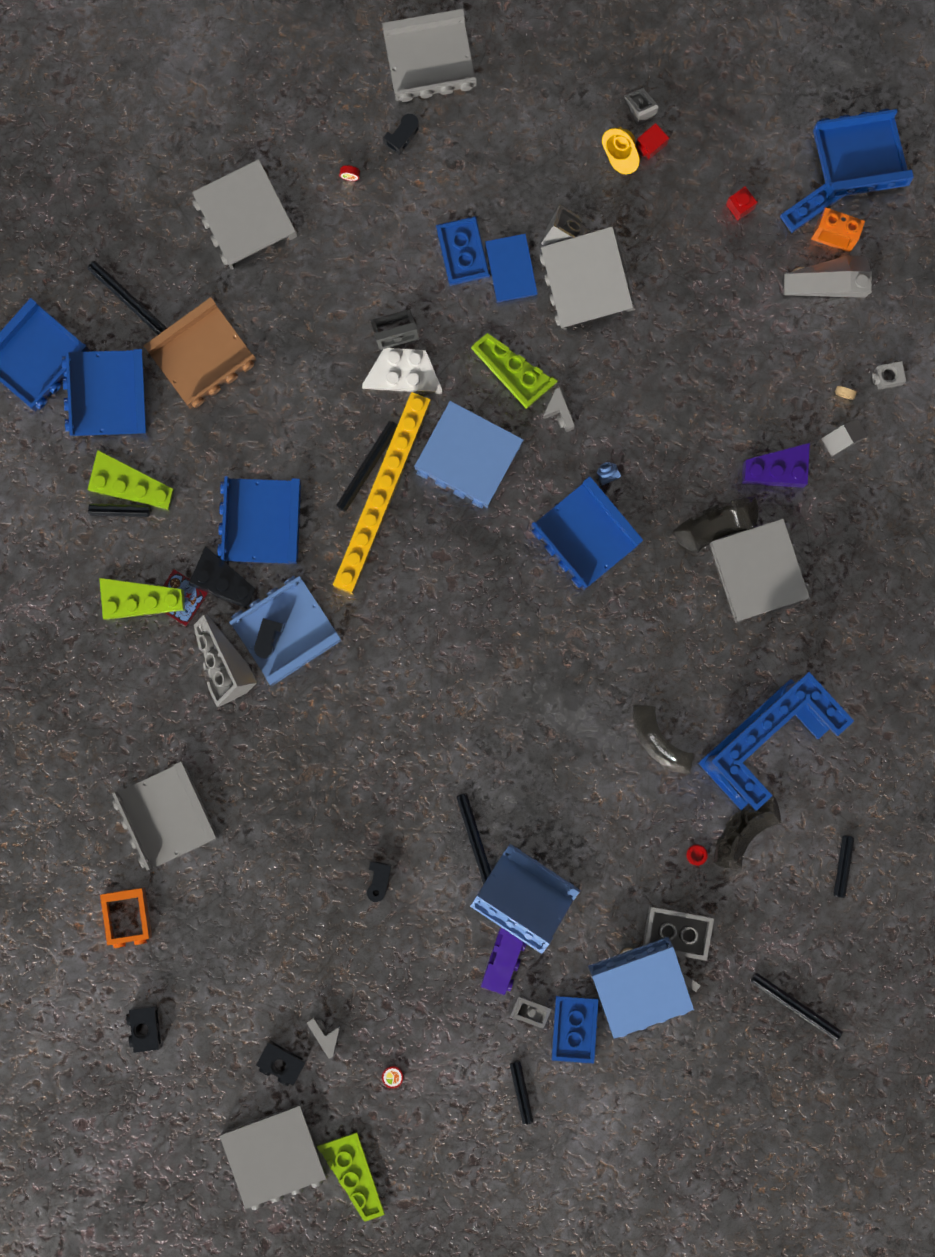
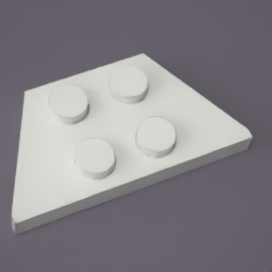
(403, 371)

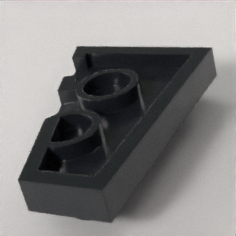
(221, 580)

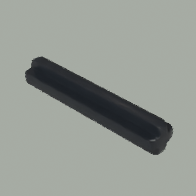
(119, 510)
(843, 866)
(521, 1092)

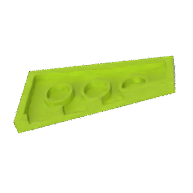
(519, 376)
(124, 482)
(131, 599)
(352, 1169)

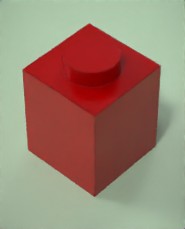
(651, 141)
(741, 203)

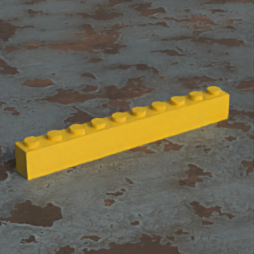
(382, 493)

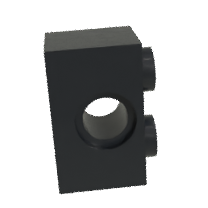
(149, 1016)
(293, 1062)

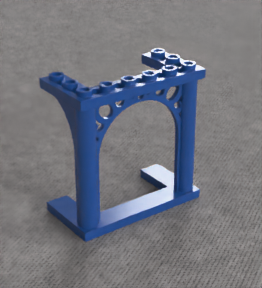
(806, 701)

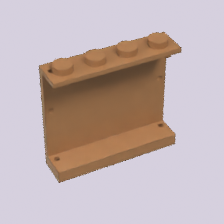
(200, 353)

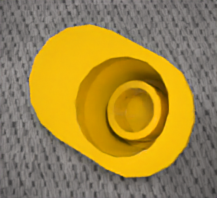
(621, 150)

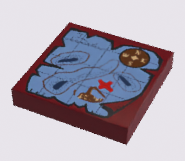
(193, 597)

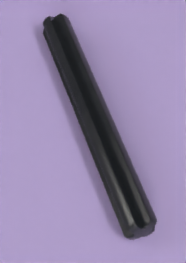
(126, 297)
(367, 466)
(474, 836)
(796, 1006)

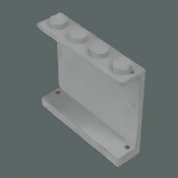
(429, 55)
(243, 213)
(587, 277)
(760, 570)
(164, 816)
(273, 1157)

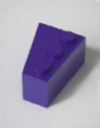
(779, 468)
(503, 962)

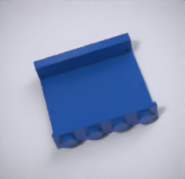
(104, 392)
(260, 520)
(586, 534)

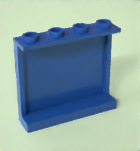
(861, 153)
(33, 354)

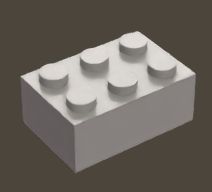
(687, 931)

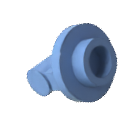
(608, 472)

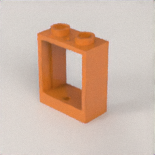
(837, 233)
(143, 906)

